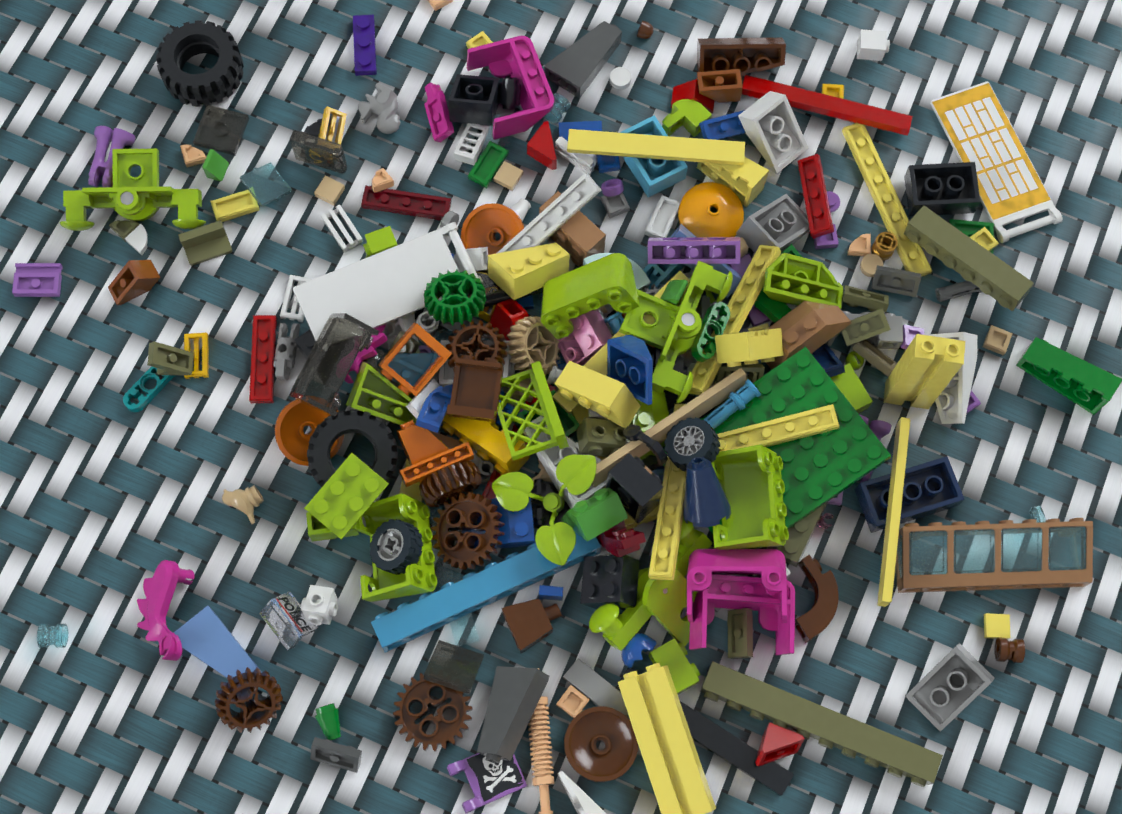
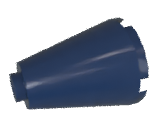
(704, 496)

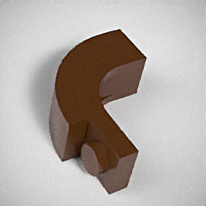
(825, 602)

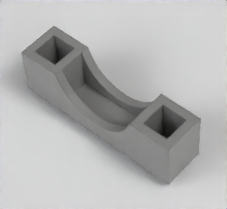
(887, 340)

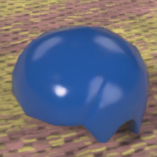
(632, 651)

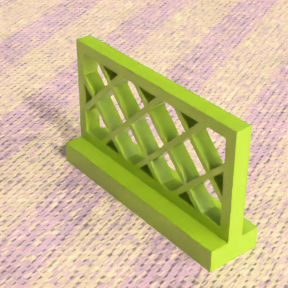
(548, 410)

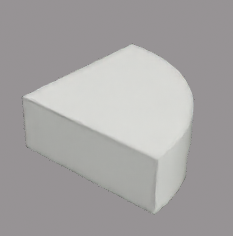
(138, 239)

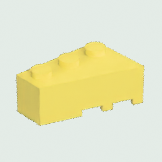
(744, 180)
(527, 268)
(749, 347)
(598, 393)

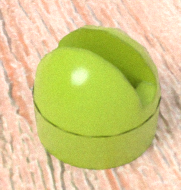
(852, 360)

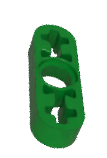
(703, 337)

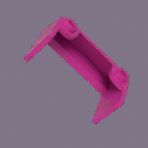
(516, 59)
(764, 562)
(741, 593)

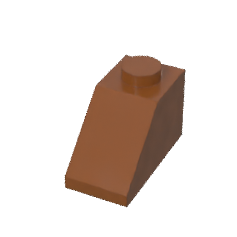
(720, 85)
(133, 280)

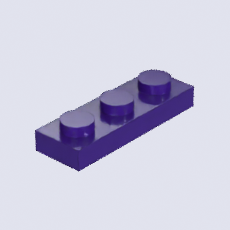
(364, 45)

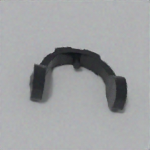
(634, 433)

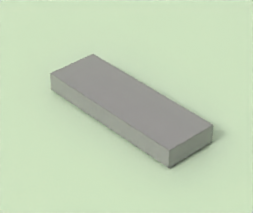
(594, 686)

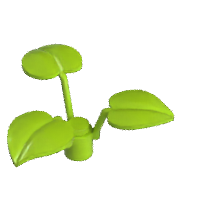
(513, 494)

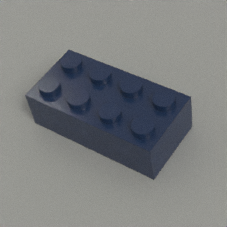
(926, 491)

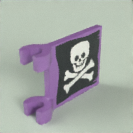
(488, 779)

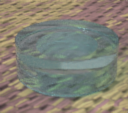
(1038, 514)

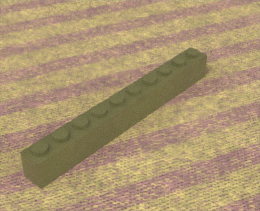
(822, 724)

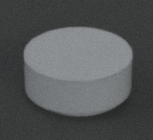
(448, 218)

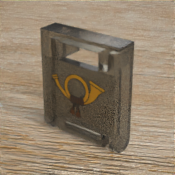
(318, 152)

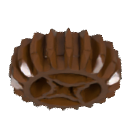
(459, 346)
(450, 482)
(239, 691)

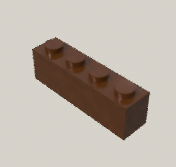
(740, 53)

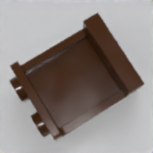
(476, 389)

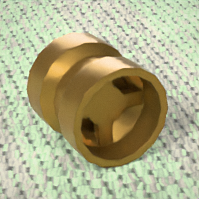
(886, 249)

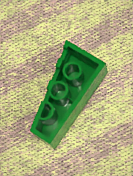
(1069, 375)

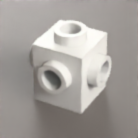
(320, 605)

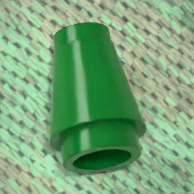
(329, 721)

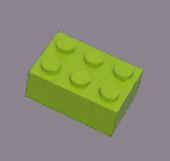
(346, 496)

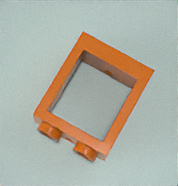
(428, 340)

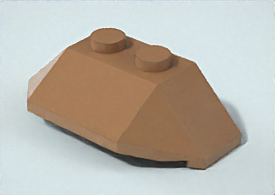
(809, 327)

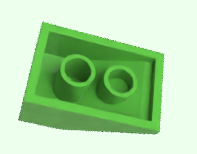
(596, 514)

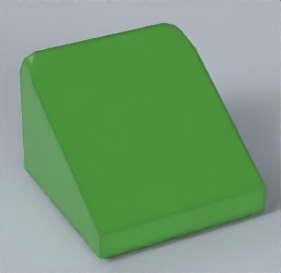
(215, 166)
(674, 291)

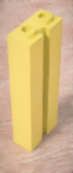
(924, 371)
(666, 742)

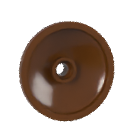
(602, 725)

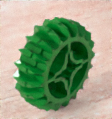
(454, 290)

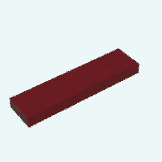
(406, 203)

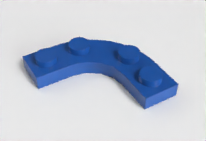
(435, 408)

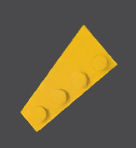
(487, 441)

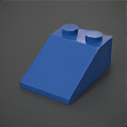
(631, 364)
(517, 527)

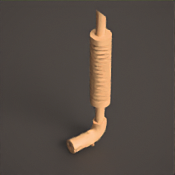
(541, 753)

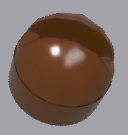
(645, 30)

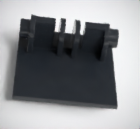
(540, 515)

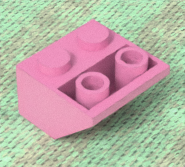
(587, 338)

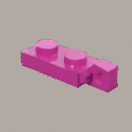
(438, 113)

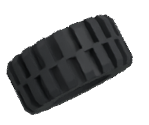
(195, 40)
(351, 422)

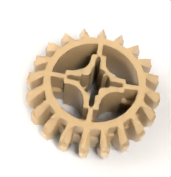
(530, 333)

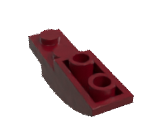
(621, 540)

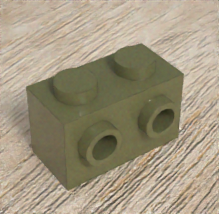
(600, 437)

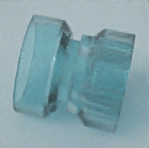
(561, 106)
(50, 635)

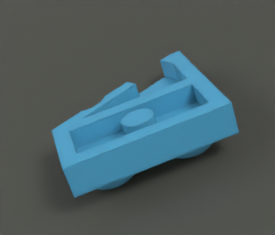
(411, 365)

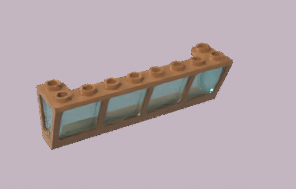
(994, 555)

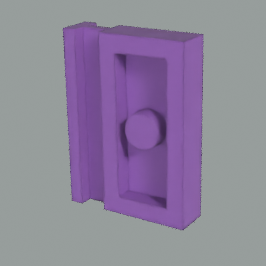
(37, 280)

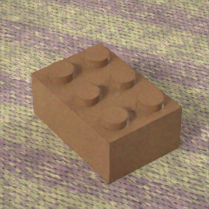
(577, 235)

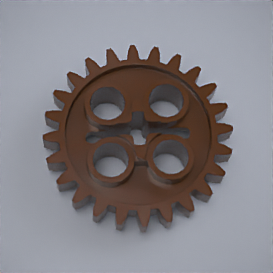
(469, 509)
(445, 729)

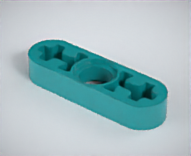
(134, 390)

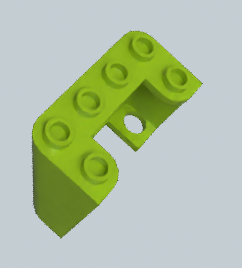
(588, 289)
(755, 494)
(419, 577)

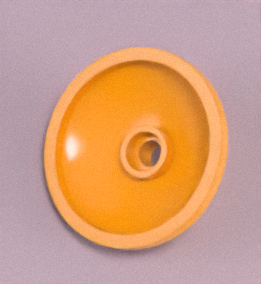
(696, 214)

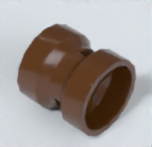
(1009, 650)

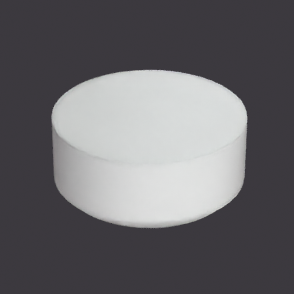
(620, 78)

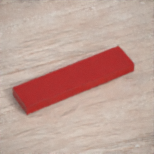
(815, 196)
(262, 359)

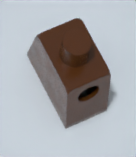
(530, 622)

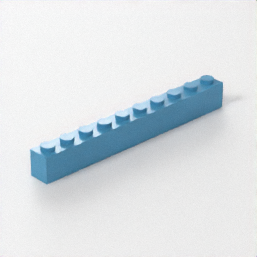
(473, 593)

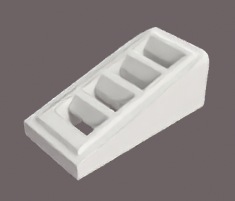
(466, 157)

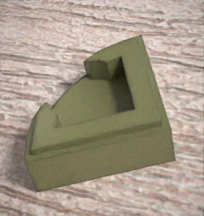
(124, 228)

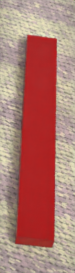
(830, 105)

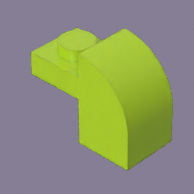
(686, 114)

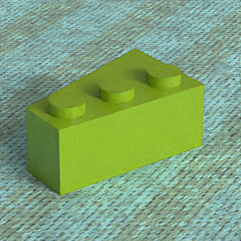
(379, 396)

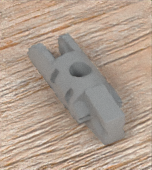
(285, 351)

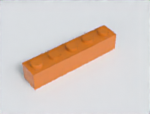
(420, 470)

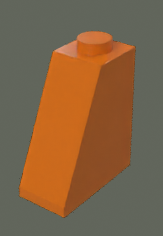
(419, 443)

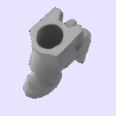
(383, 105)

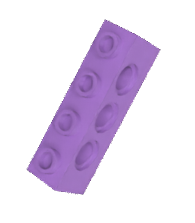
(694, 249)

